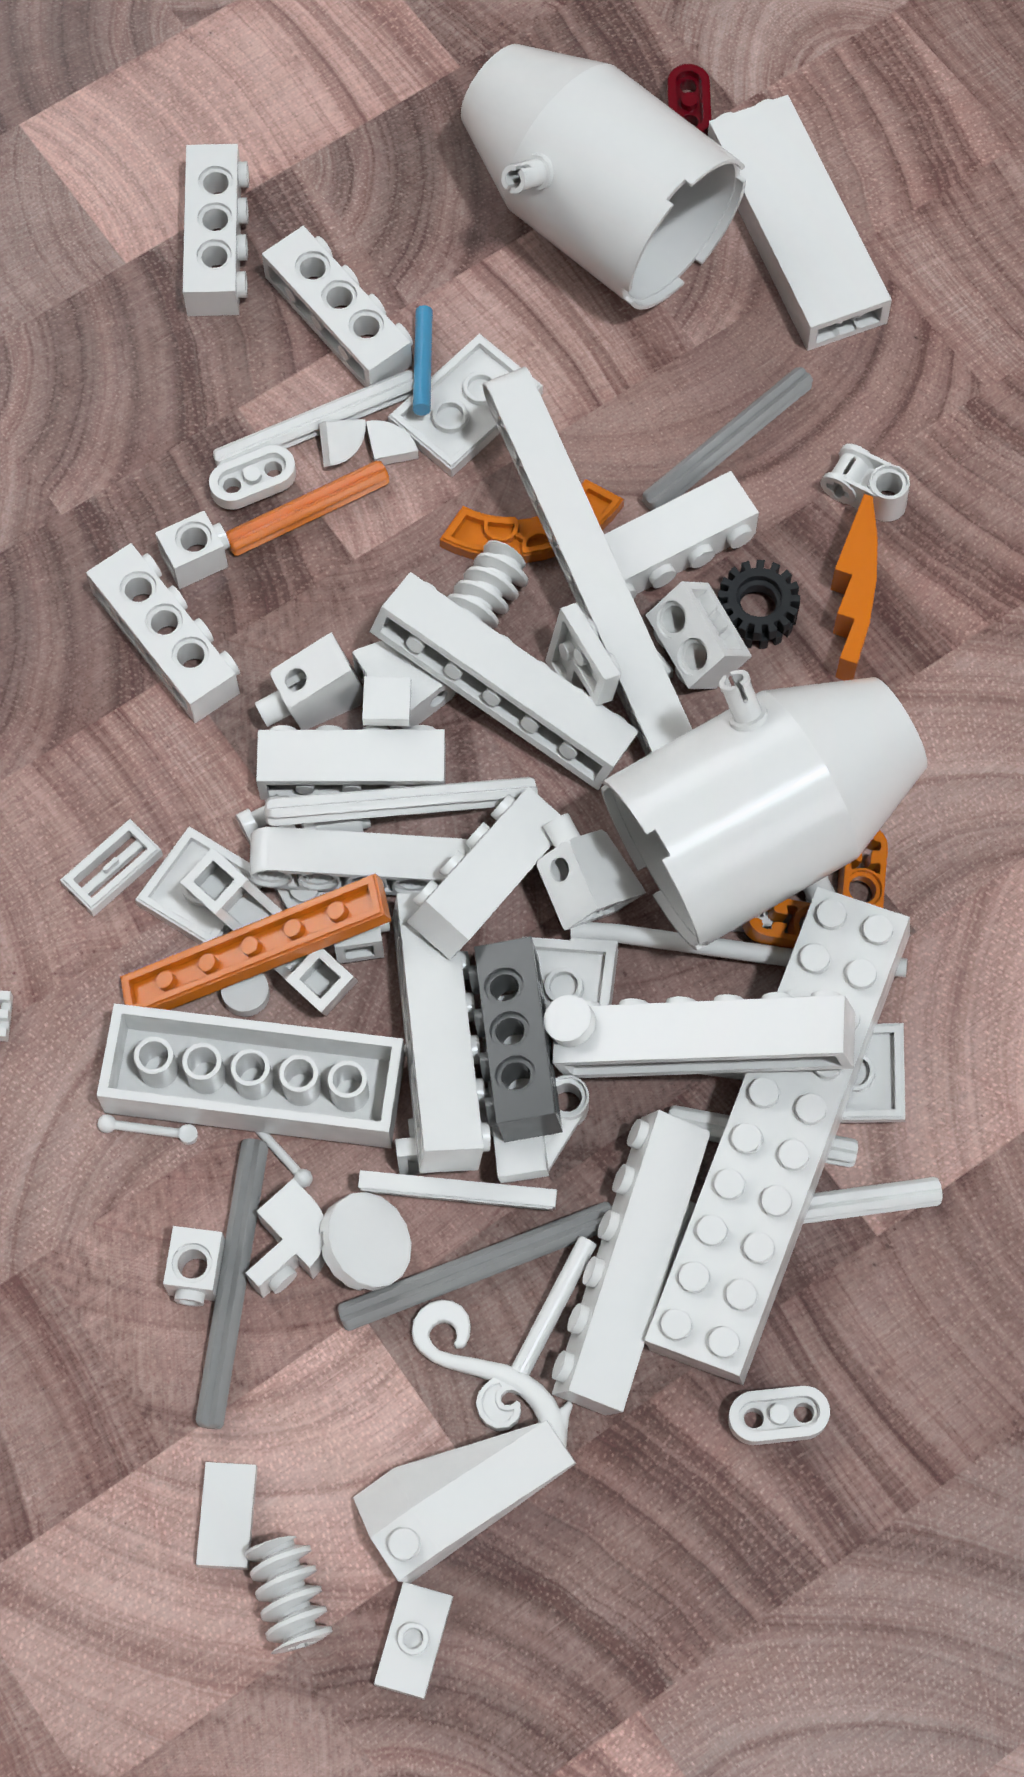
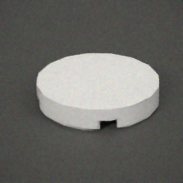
(365, 1241)

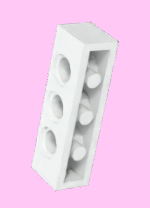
(209, 171)
(369, 359)
(196, 689)

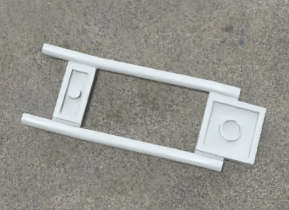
(589, 960)

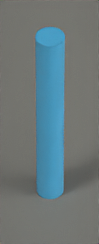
(422, 360)

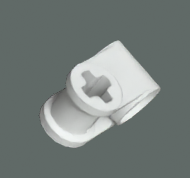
(868, 476)

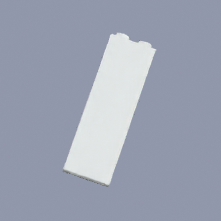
(801, 225)

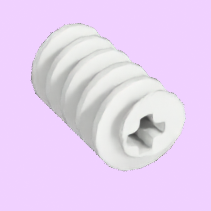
(491, 580)
(288, 1594)

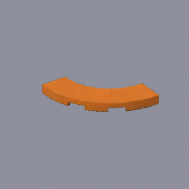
(473, 529)

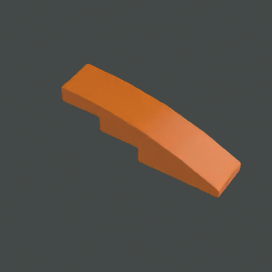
(856, 579)

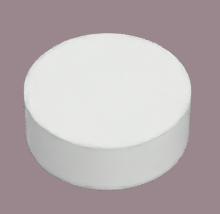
(247, 996)
(569, 1020)

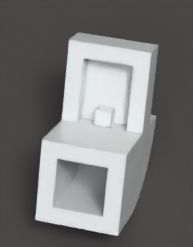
(295, 1224)

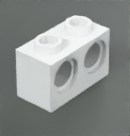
(693, 624)

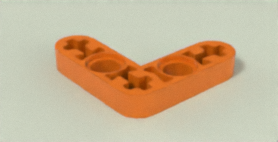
(872, 874)

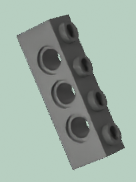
(535, 1107)

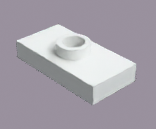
(413, 1640)

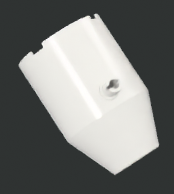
(602, 168)
(764, 798)

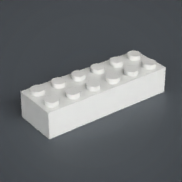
(252, 1075)

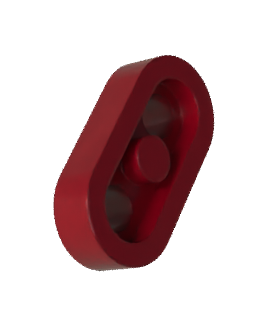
(693, 105)

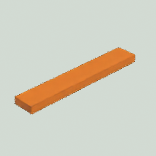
(259, 946)

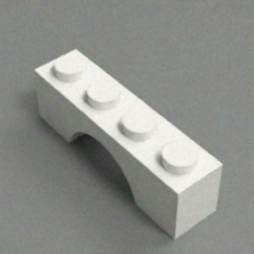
(240, 903)

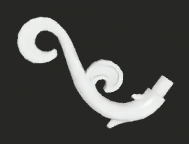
(501, 1376)

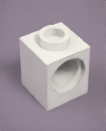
(193, 566)
(189, 1245)

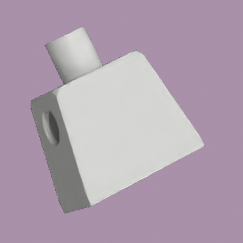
(312, 686)
(427, 692)
(585, 874)

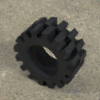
(767, 582)

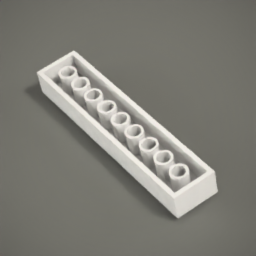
(774, 1152)

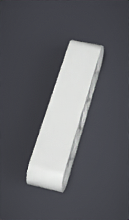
(336, 858)

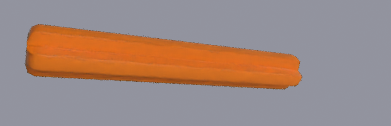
(307, 507)

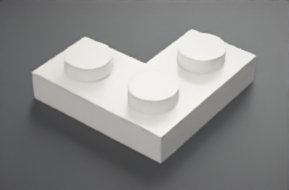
(581, 657)

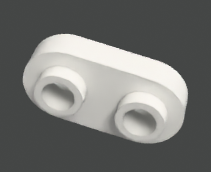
(251, 476)
(777, 1415)

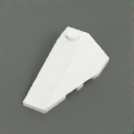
(445, 1500)

